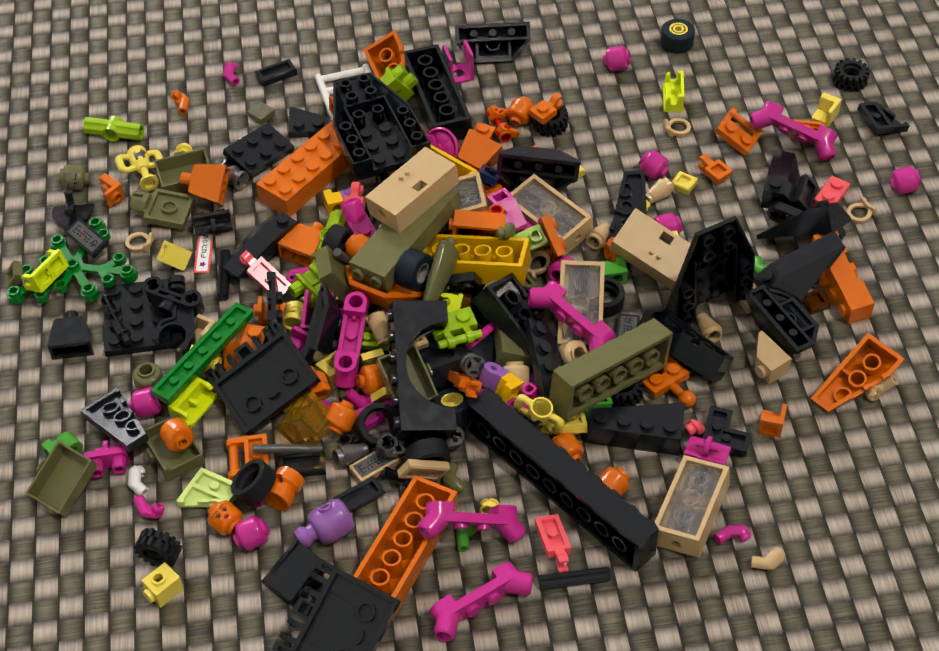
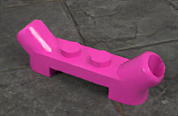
(772, 116)
(357, 217)
(553, 298)
(351, 339)
(500, 517)
(450, 612)

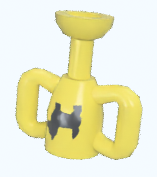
(140, 163)
(539, 413)

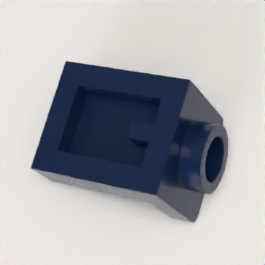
(488, 175)

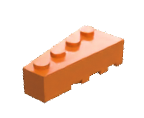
(845, 289)

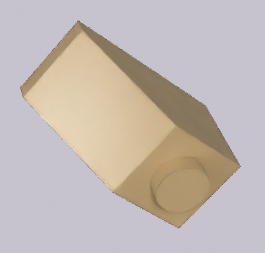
(770, 359)

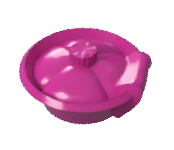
(444, 140)

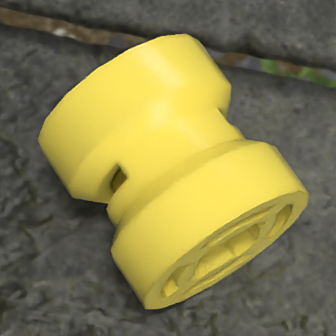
(293, 314)

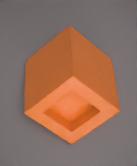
(772, 422)

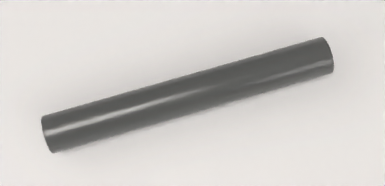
(341, 256)
(285, 448)

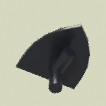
(68, 214)

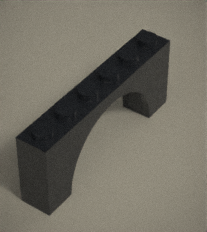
(414, 413)

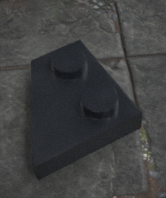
(880, 120)
(305, 123)

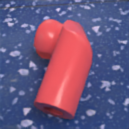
(694, 426)

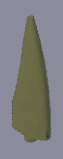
(441, 269)

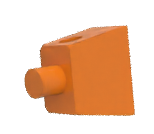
(479, 150)
(207, 182)
(300, 243)

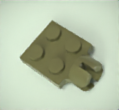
(163, 207)

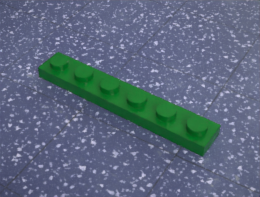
(202, 353)

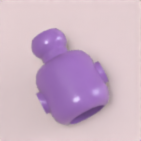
(326, 523)

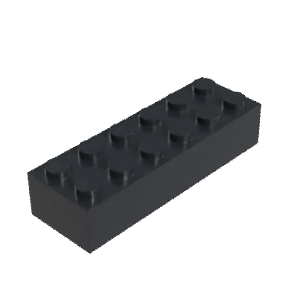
(437, 91)

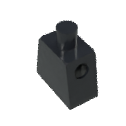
(70, 337)

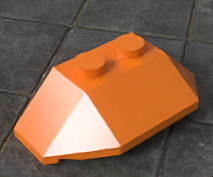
(379, 296)

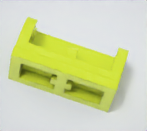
(673, 93)
(46, 272)
(454, 301)
(193, 401)

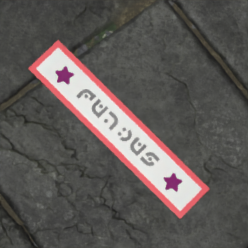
(203, 253)

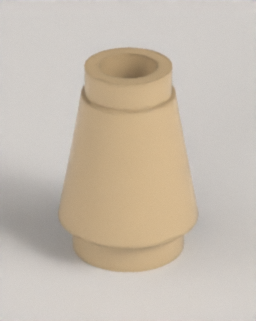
(660, 190)
(597, 237)
(379, 327)
(709, 327)

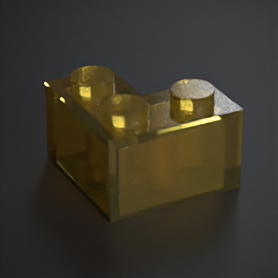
(305, 420)

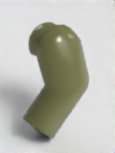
(507, 232)
(451, 481)

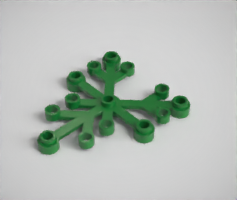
(76, 267)

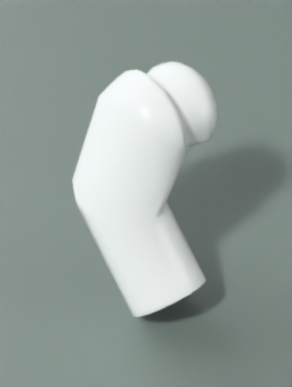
(134, 480)

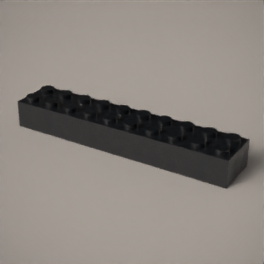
(563, 479)

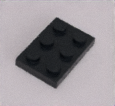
(258, 149)

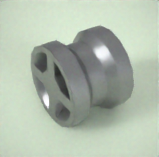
(238, 178)
(476, 366)

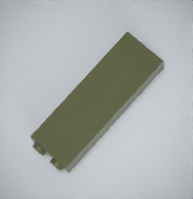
(379, 255)

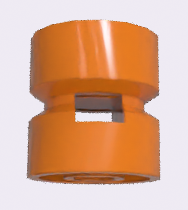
(286, 486)

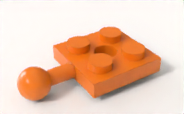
(670, 379)

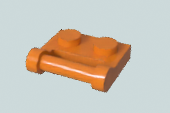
(735, 135)
(549, 227)
(235, 443)

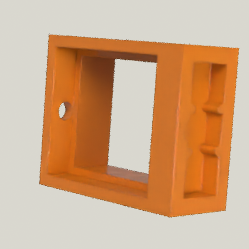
(476, 220)

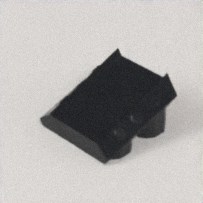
(293, 573)

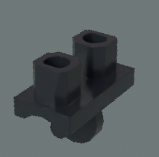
(212, 222)

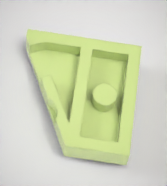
(206, 490)

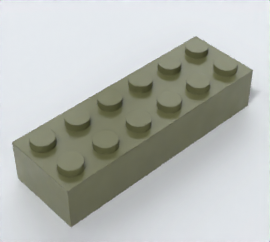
(609, 368)

